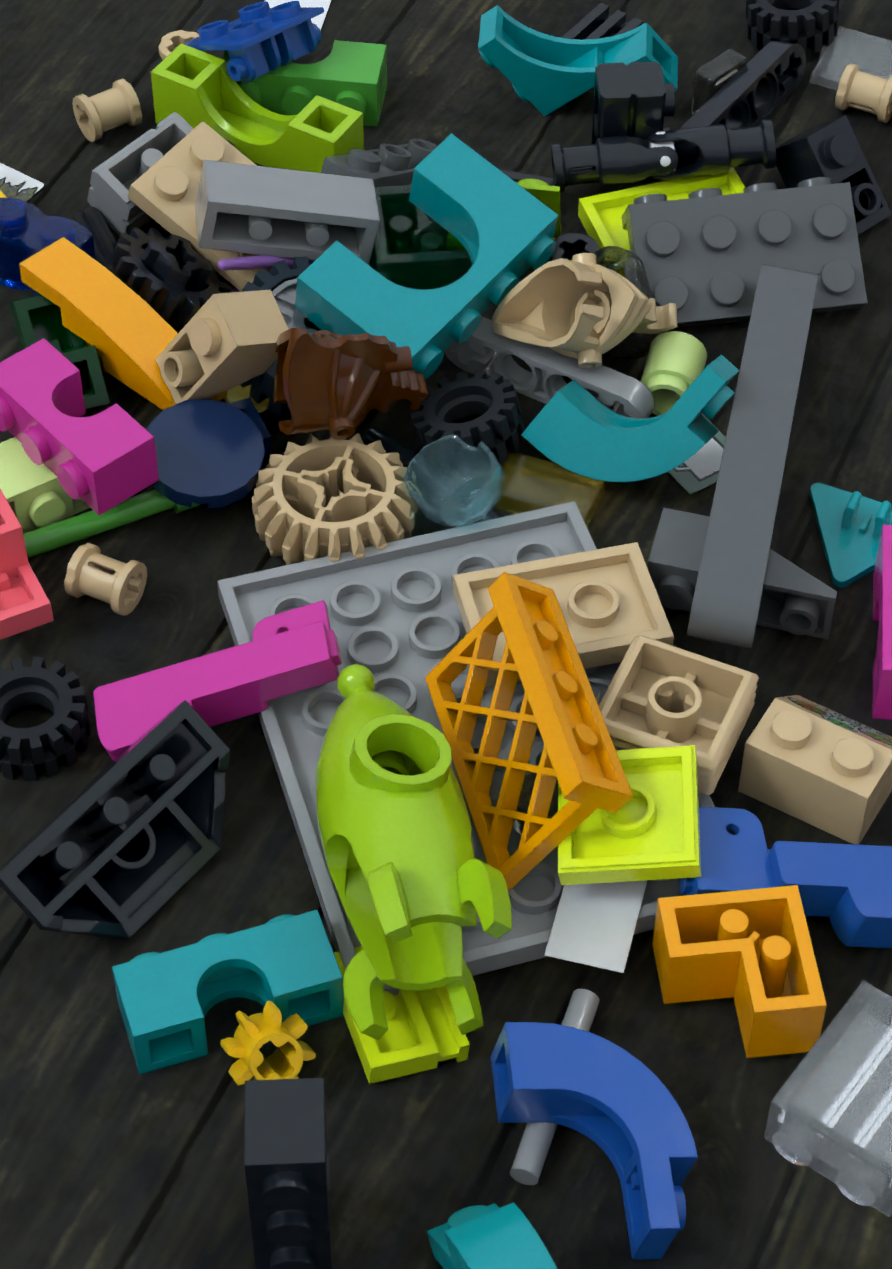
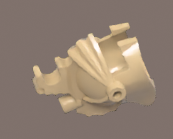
(579, 310)

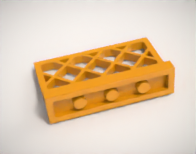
(555, 700)

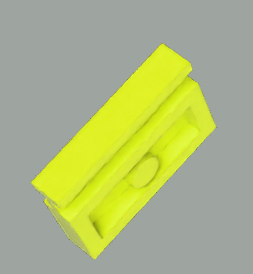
(418, 1033)

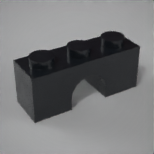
(288, 1173)

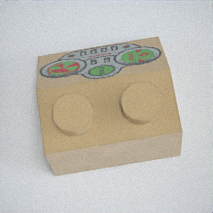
(818, 767)

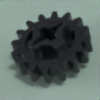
(166, 273)

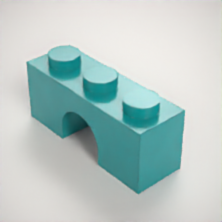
(172, 991)

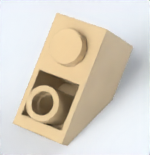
(222, 345)

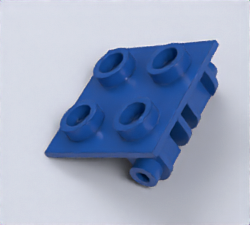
(262, 38)

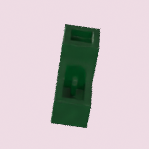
(39, 319)

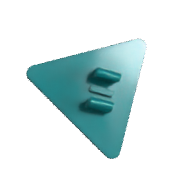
(848, 530)

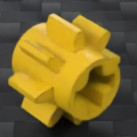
(258, 1030)

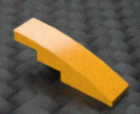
(105, 315)

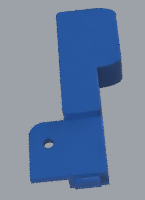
(833, 879)

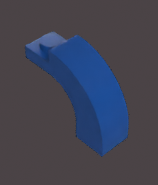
(616, 1102)

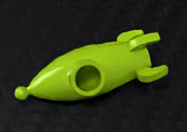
(401, 855)

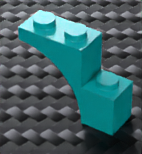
(558, 69)

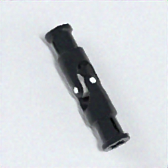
(632, 159)

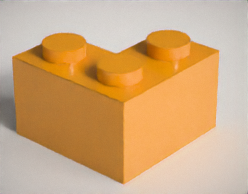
(745, 949)

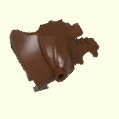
(339, 378)

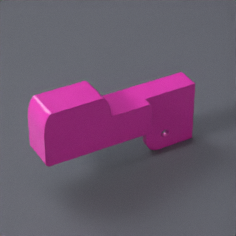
(286, 656)

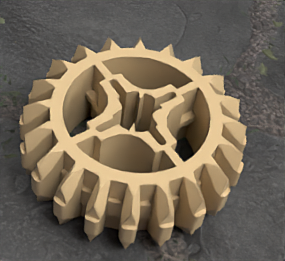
(332, 500)

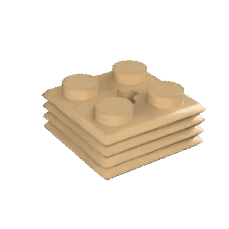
(678, 700)

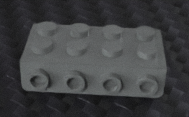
(712, 247)

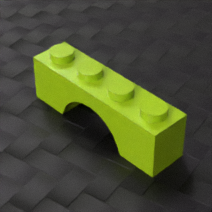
(202, 90)

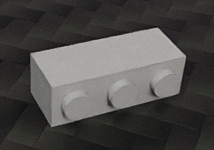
(284, 211)

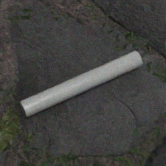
(539, 1135)

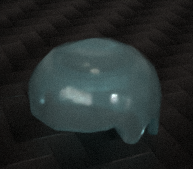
(454, 481)

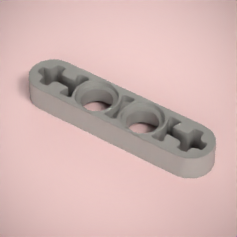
(493, 353)

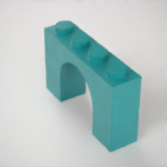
(491, 217)

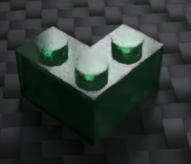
(411, 247)

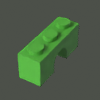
(349, 76)

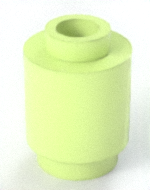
(672, 367)

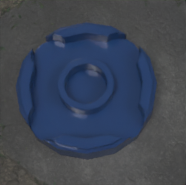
(206, 453)

